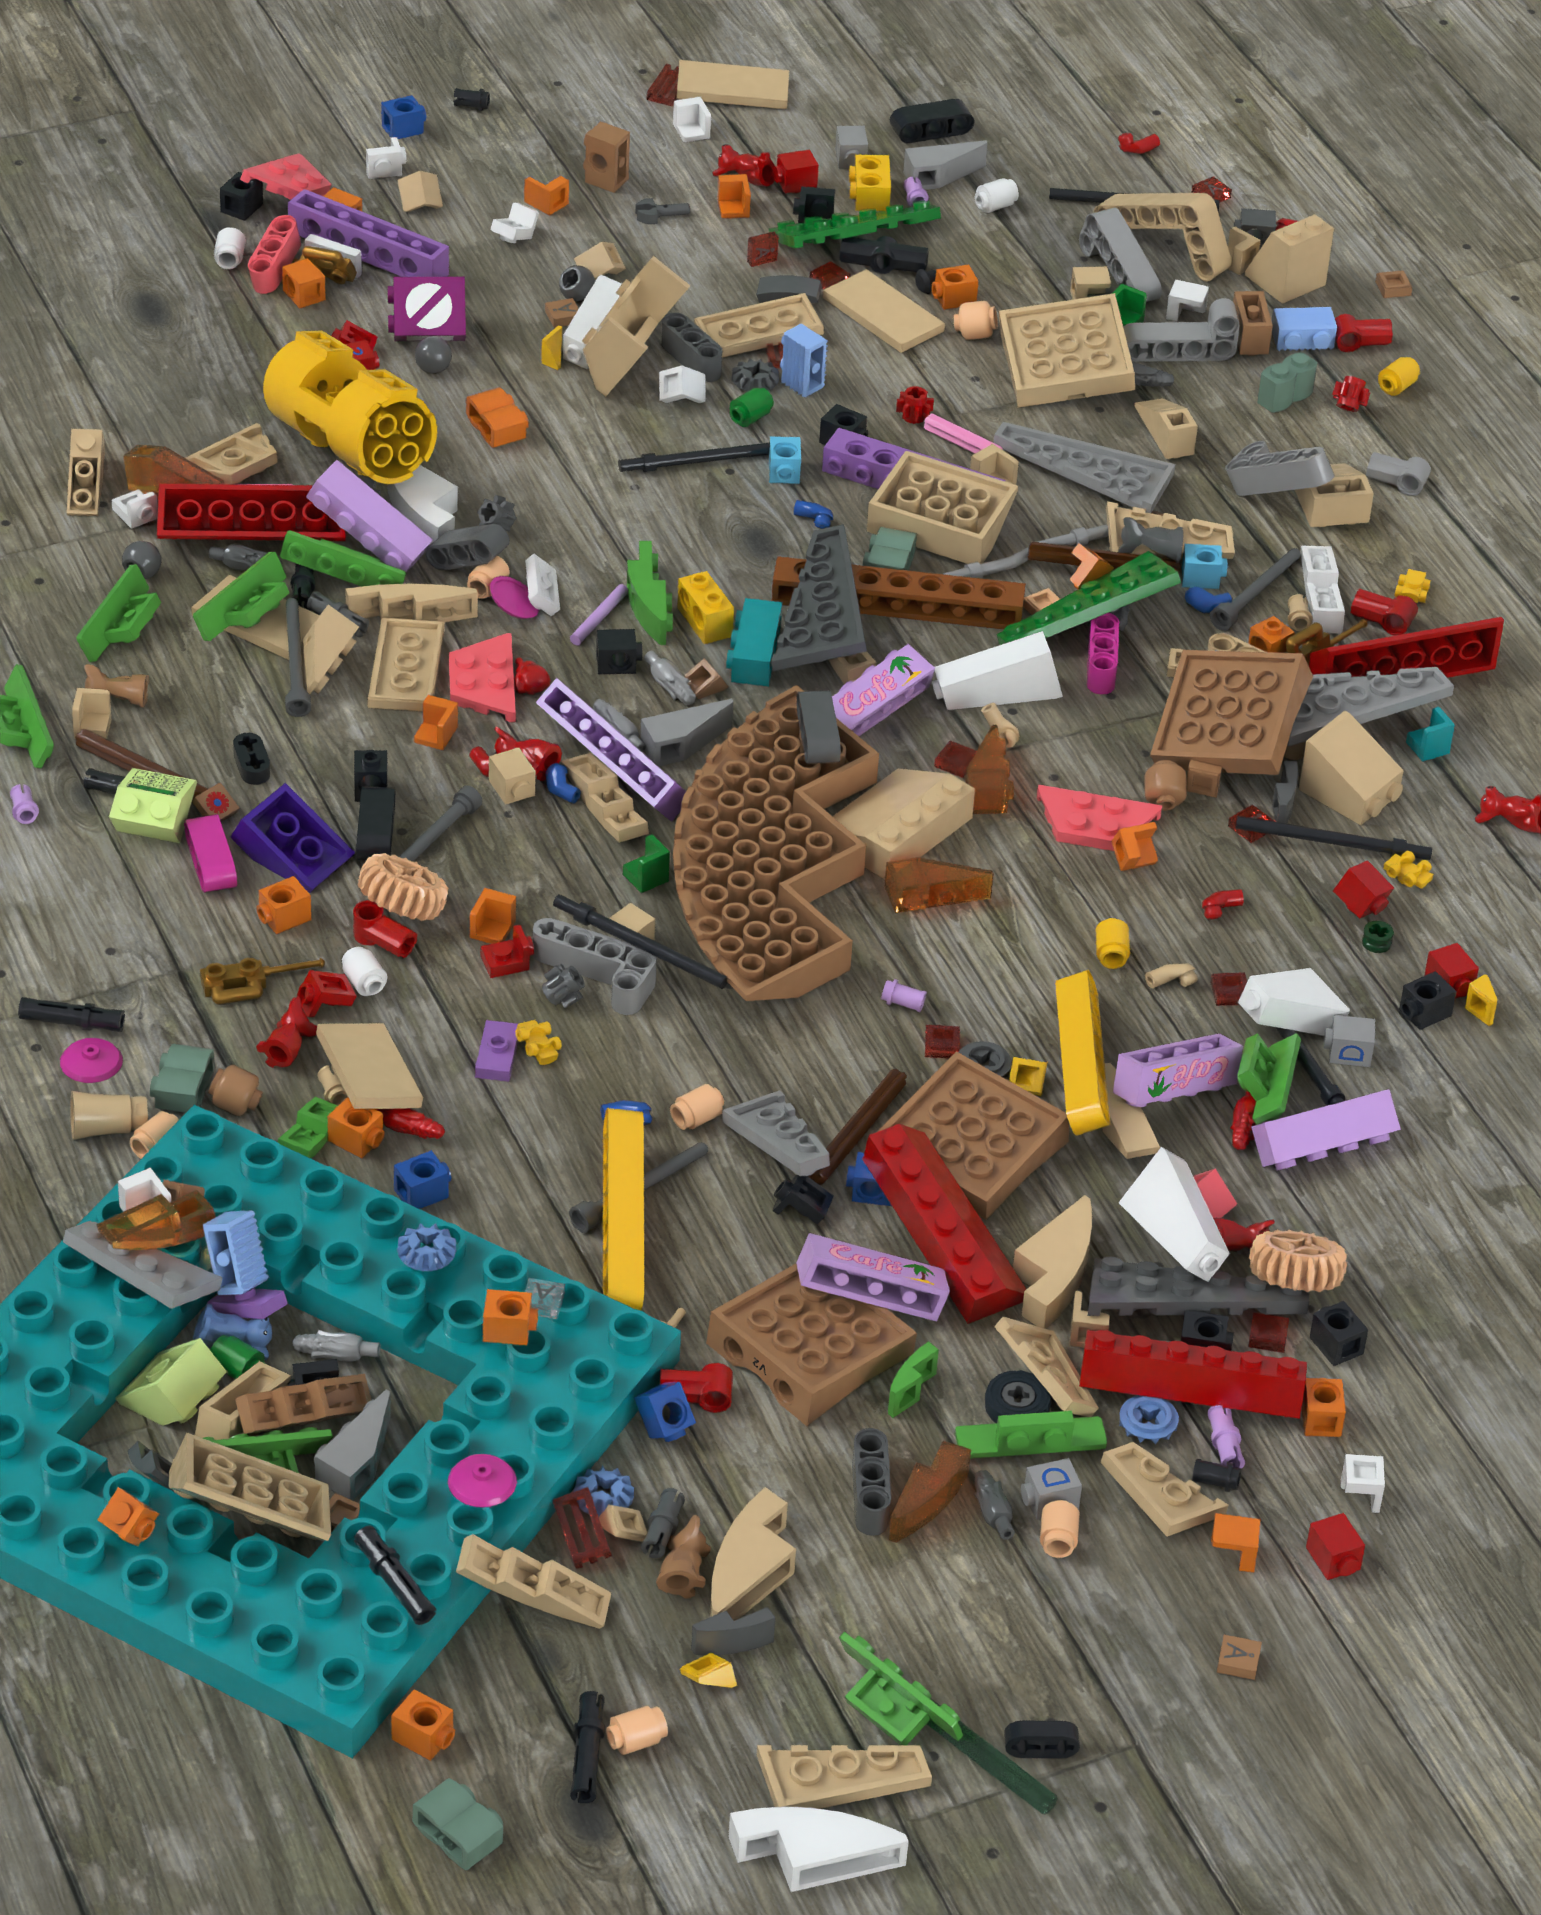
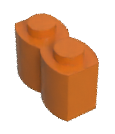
(496, 417)

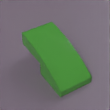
(311, 1128)
(907, 1383)

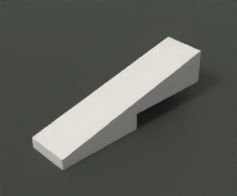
(1322, 587)

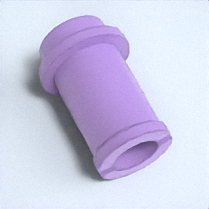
(914, 191)
(24, 807)
(903, 995)

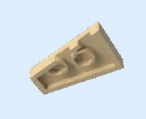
(1049, 1363)
(1161, 1495)

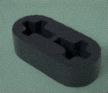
(246, 760)
(1041, 1739)

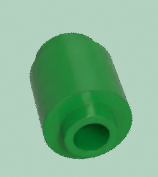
(751, 406)
(235, 1355)

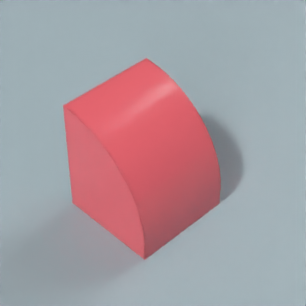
(1215, 1193)

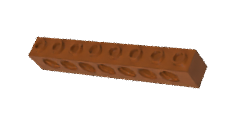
(919, 595)

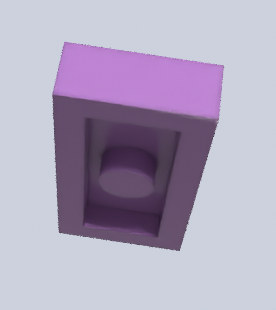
(497, 1051)
(251, 1304)

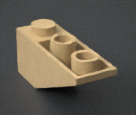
(1169, 426)
(85, 472)
(323, 644)

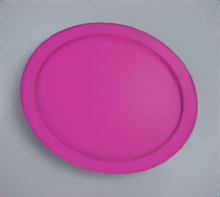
(512, 597)
(91, 1060)
(482, 1480)

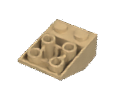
(1340, 501)

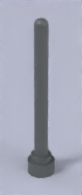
(1226, 614)
(298, 699)
(465, 802)
(588, 1214)

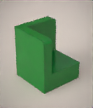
(1130, 304)
(649, 869)

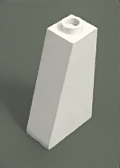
(589, 315)
(999, 675)
(1176, 1215)

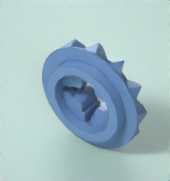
(426, 1258)
(1160, 1409)
(620, 1489)

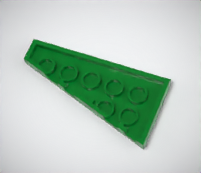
(846, 226)
(1114, 590)

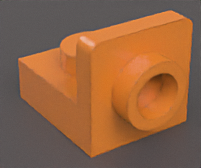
(128, 1517)

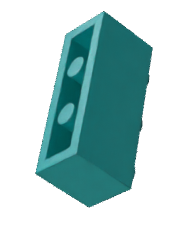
(754, 641)

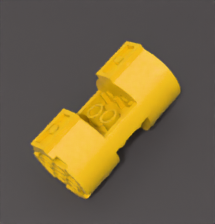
(360, 413)

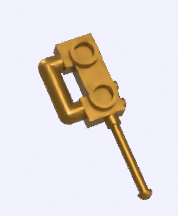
(330, 263)
(1314, 639)
(247, 973)

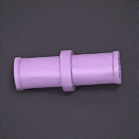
(1225, 1436)

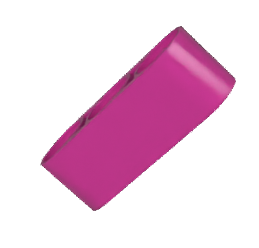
(1103, 654)
(210, 853)

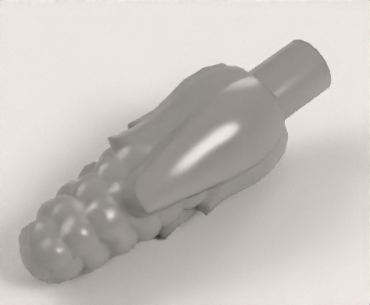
(670, 678)
(619, 722)
(339, 1346)

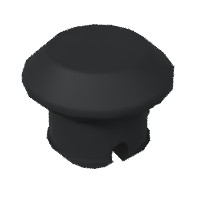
(924, 280)

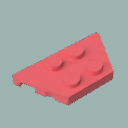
(288, 176)
(484, 677)
(1092, 818)

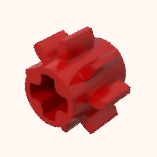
(1351, 393)
(914, 404)

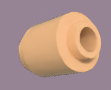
(483, 575)
(697, 1107)
(151, 1132)
(1059, 1528)
(636, 1729)

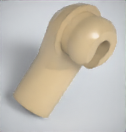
(1005, 728)
(1170, 972)

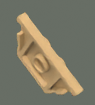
(237, 455)

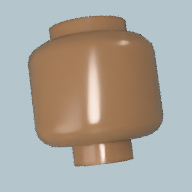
(1165, 784)
(235, 1090)

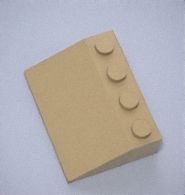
(946, 505)
(907, 815)
(251, 1488)

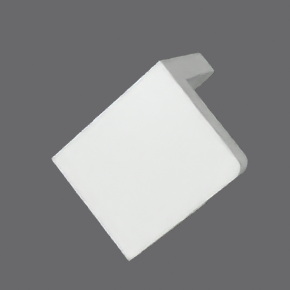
(692, 119)
(1186, 296)
(680, 384)
(140, 1188)
(1364, 1476)

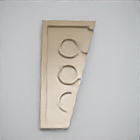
(1194, 531)
(841, 1774)

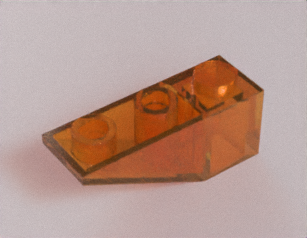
(152, 465)
(989, 775)
(933, 883)

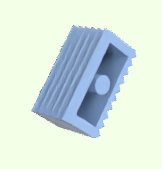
(1304, 328)
(803, 360)
(235, 1251)

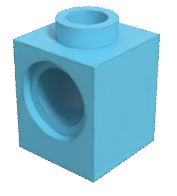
(785, 460)
(1203, 566)

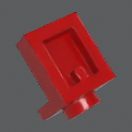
(352, 333)
(508, 956)
(324, 988)

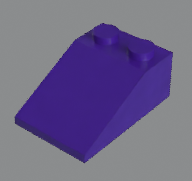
(291, 839)

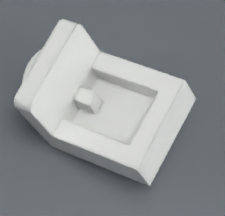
(385, 160)
(519, 224)
(136, 508)

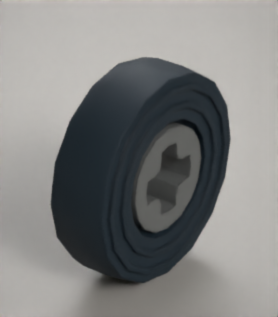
(1007, 1385)

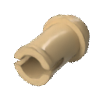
(1299, 614)
(333, 1088)

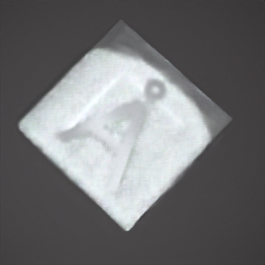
(546, 1296)

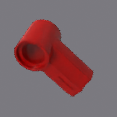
(1357, 333)
(1393, 614)
(374, 927)
(708, 1387)

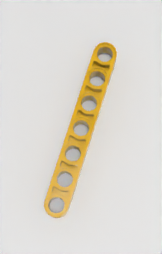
(1082, 1053)
(623, 1206)

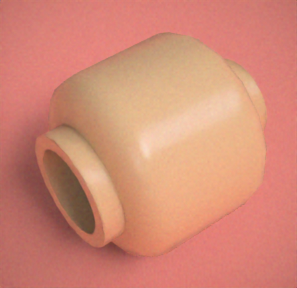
(976, 320)

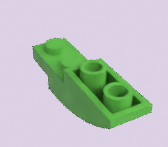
(649, 595)

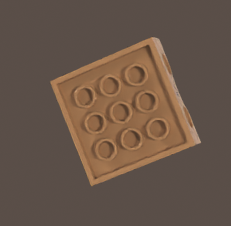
(1232, 710)
(984, 1129)
(808, 1342)

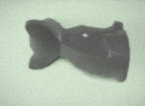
(1159, 539)

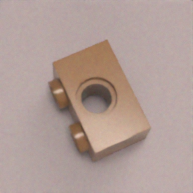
(607, 156)
(1254, 323)

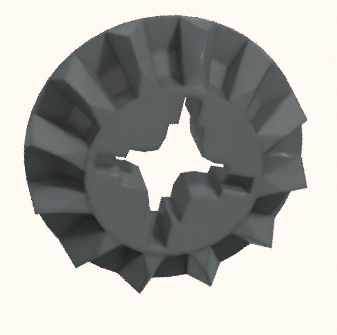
(766, 377)
(982, 1051)

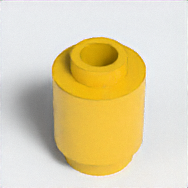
(1398, 375)
(1112, 943)

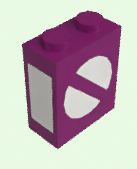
(427, 308)

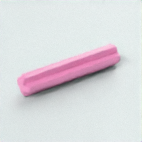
(956, 434)

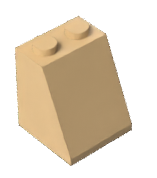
(1293, 259)
(1349, 770)

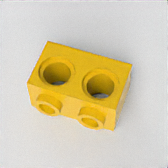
(870, 182)
(705, 607)

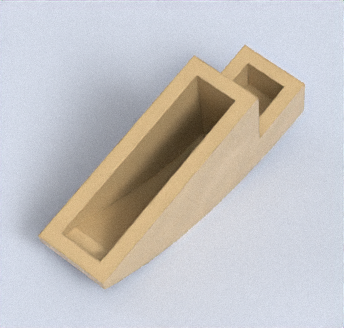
(1054, 1263)
(220, 1414)
(752, 1557)

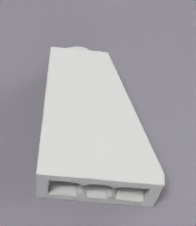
(1292, 1001)

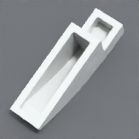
(426, 501)
(816, 1843)

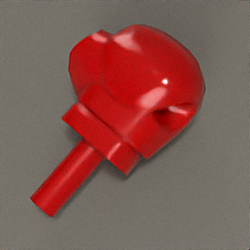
(530, 677)

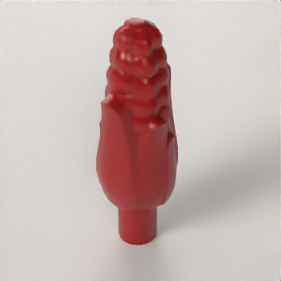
(411, 1122)
(1243, 1122)

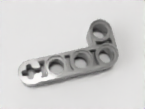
(1111, 237)
(1187, 340)
(1260, 472)
(598, 958)

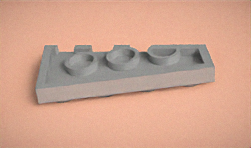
(778, 1132)
(149, 1270)

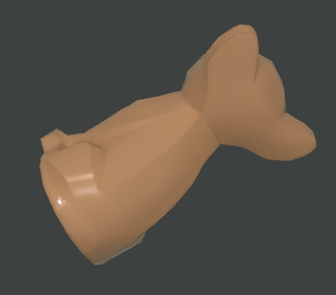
(123, 687)
(681, 1566)

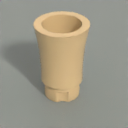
(105, 1114)

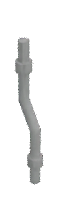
(1076, 536)

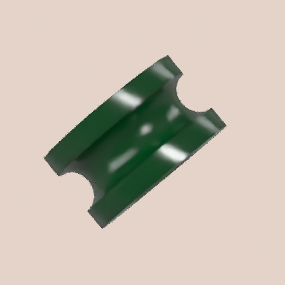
(1377, 936)

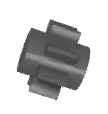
(497, 512)
(563, 985)

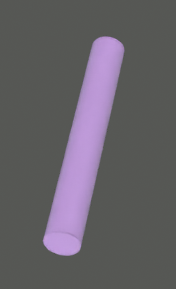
(599, 614)

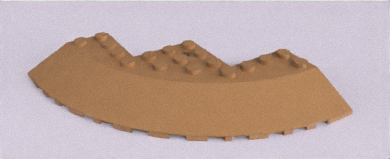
(763, 848)

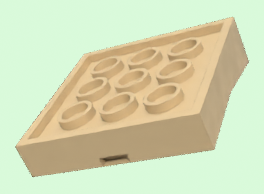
(1066, 350)

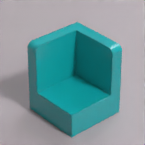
(1434, 739)

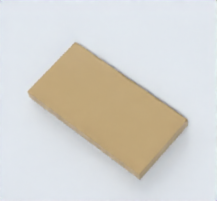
(733, 84)
(883, 310)
(759, 324)
(271, 630)
(405, 663)
(369, 1066)

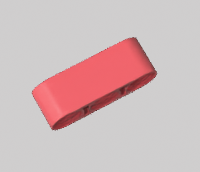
(274, 250)

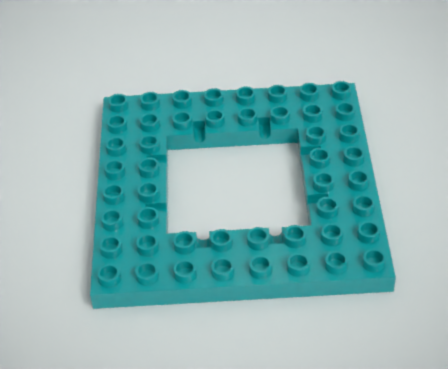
(279, 1630)

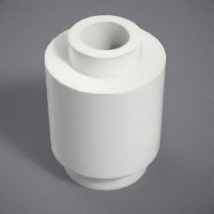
(996, 195)
(229, 248)
(364, 971)

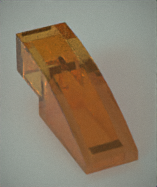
(158, 1223)
(929, 1490)

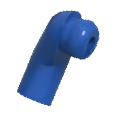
(816, 511)
(1205, 601)
(558, 784)
(629, 1105)

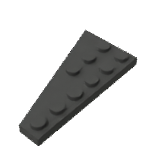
(824, 608)
(1175, 1289)

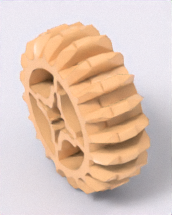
(403, 886)
(1298, 1260)

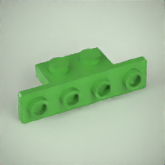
(339, 561)
(244, 599)
(119, 615)
(22, 720)
(1268, 1074)
(1033, 1435)
(278, 1446)
(892, 1701)

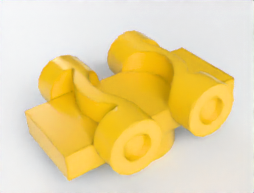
(1413, 585)
(1407, 871)
(537, 1042)

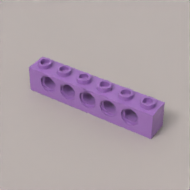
(379, 241)
(864, 458)
(613, 749)

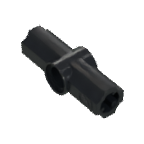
(870, 254)

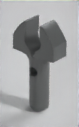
(649, 212)

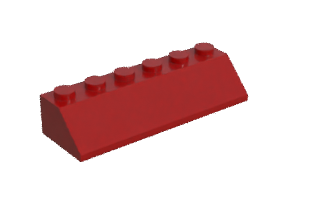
(241, 513)
(1452, 649)
(942, 1221)
(1193, 1373)

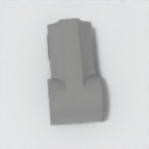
(1406, 475)

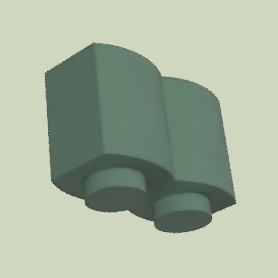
(1287, 382)
(891, 549)
(182, 1077)
(458, 1823)

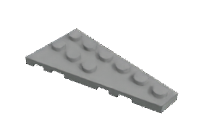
(1115, 473)
(1366, 697)

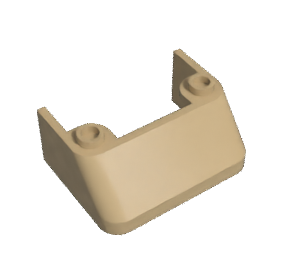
(629, 323)

